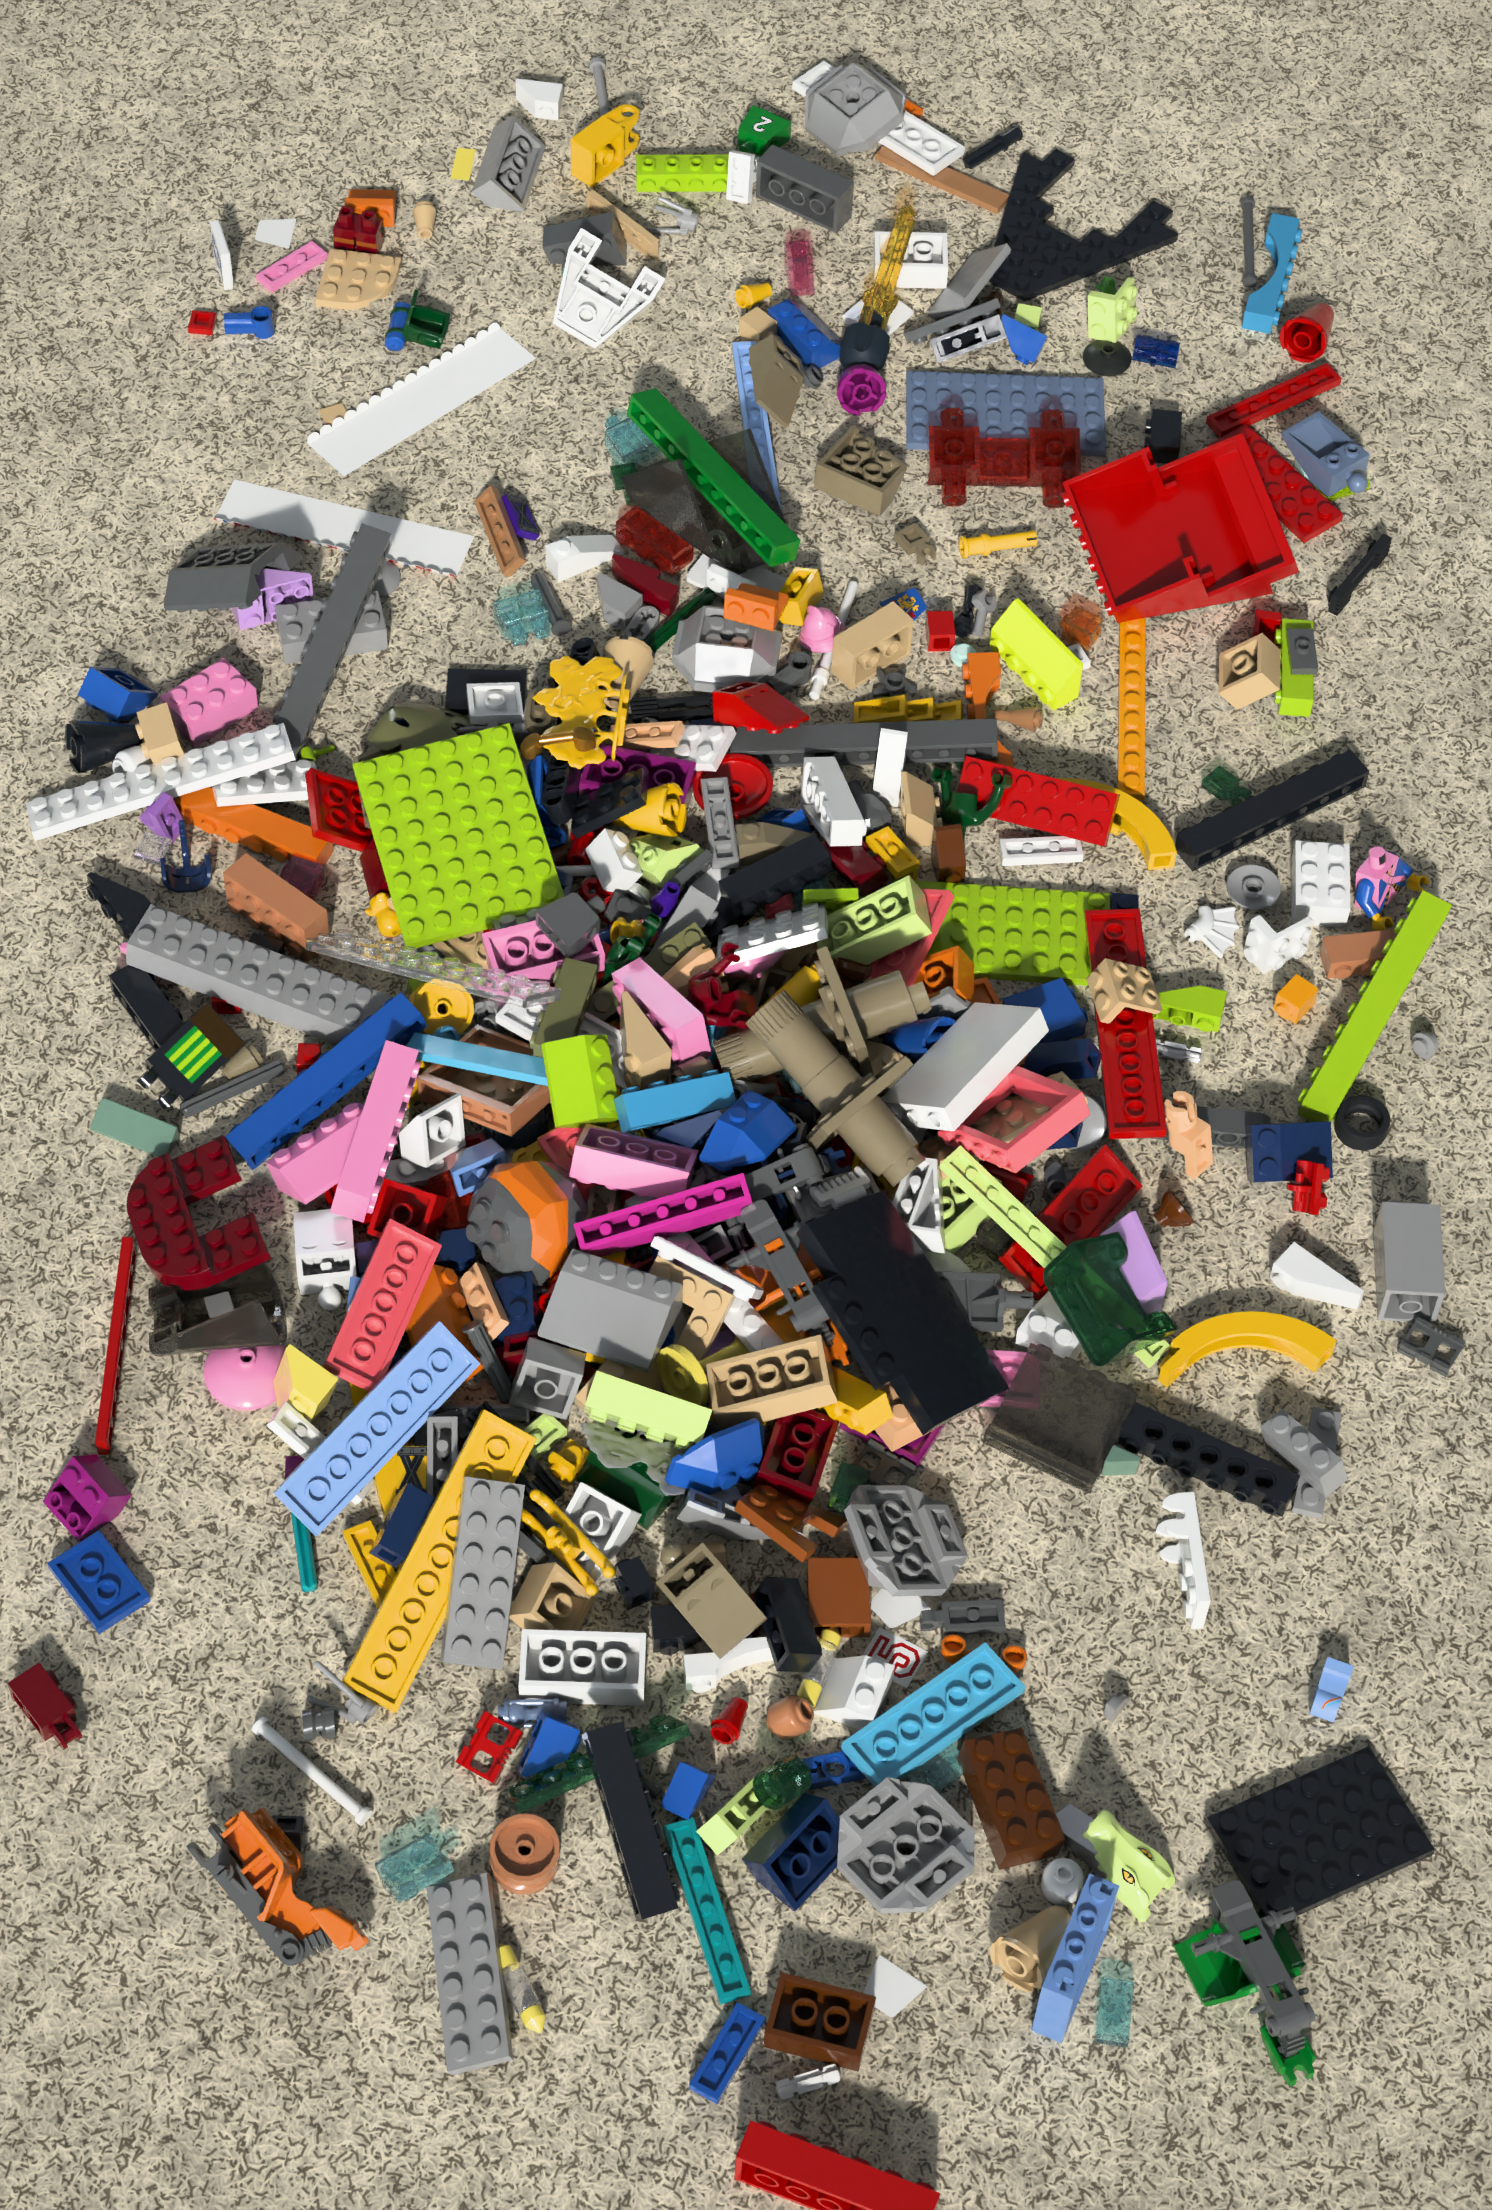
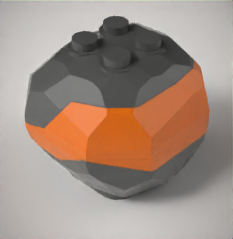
(526, 1218)

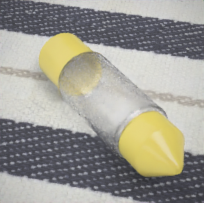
(815, 1680)
(521, 1990)

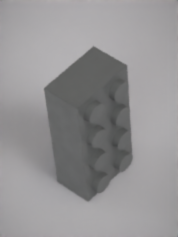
(804, 188)

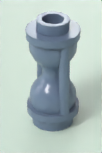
(517, 1712)

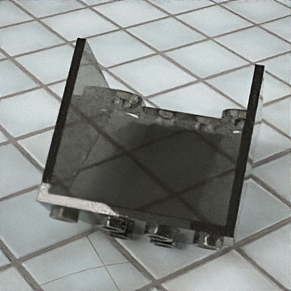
(673, 501)

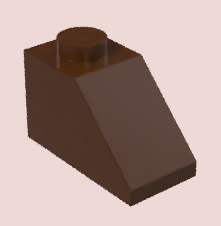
(948, 854)

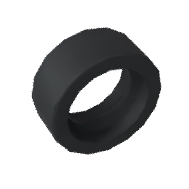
(1365, 1105)

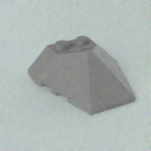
(717, 1516)

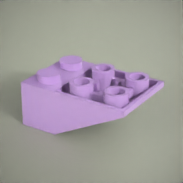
(277, 588)

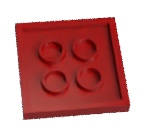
(336, 810)

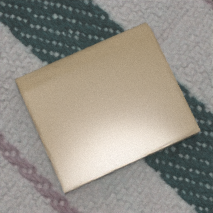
(332, 412)

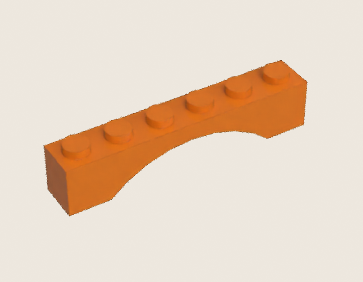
(983, 681)

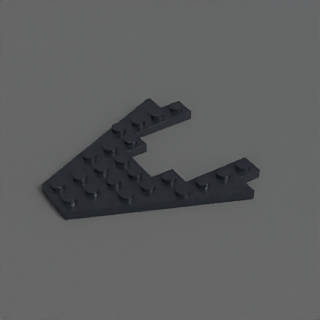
(1049, 259)

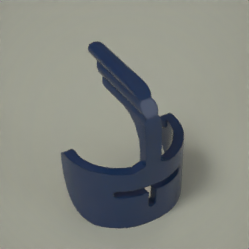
(173, 877)

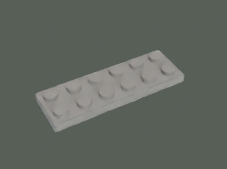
(482, 1573)
(469, 1974)

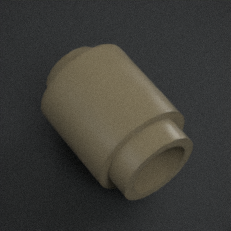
(692, 1067)

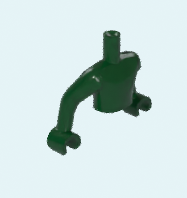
(963, 807)
(627, 950)

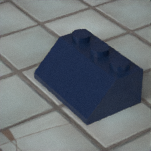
(797, 1851)

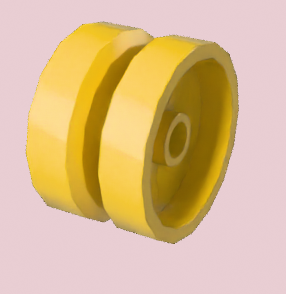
(457, 1007)

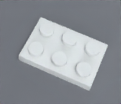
(701, 745)

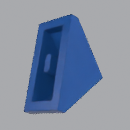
(687, 1789)

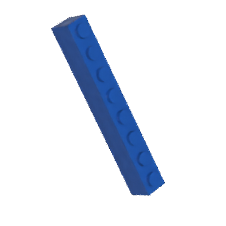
(324, 1082)

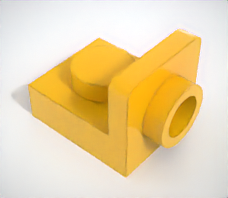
(568, 1461)

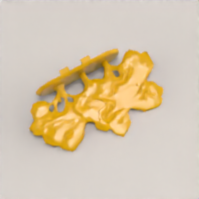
(581, 702)

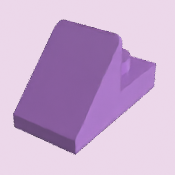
(163, 817)

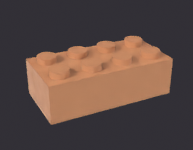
(274, 905)

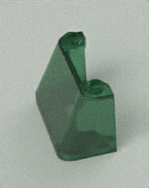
(1100, 1301)

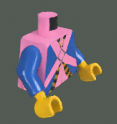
(1380, 881)

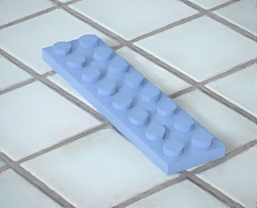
(376, 1428)

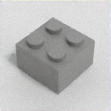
(547, 1378)

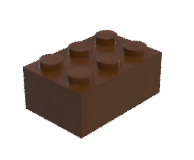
(819, 2021)

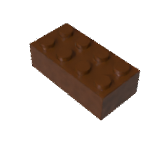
(1010, 1798)

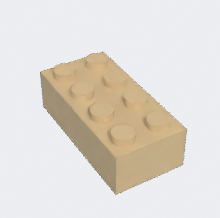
(772, 1382)

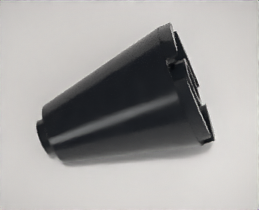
(97, 742)

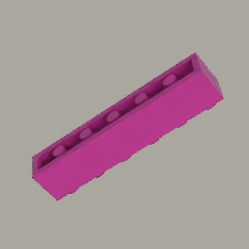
(663, 1216)

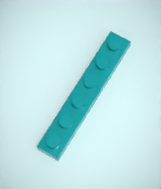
(706, 1911)

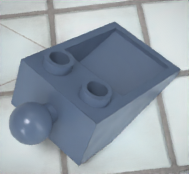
(1327, 455)

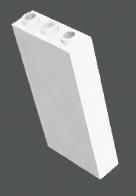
(965, 1065)

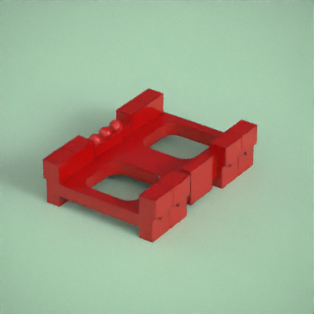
(481, 1743)

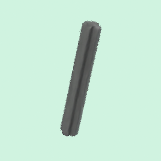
(232, 1088)

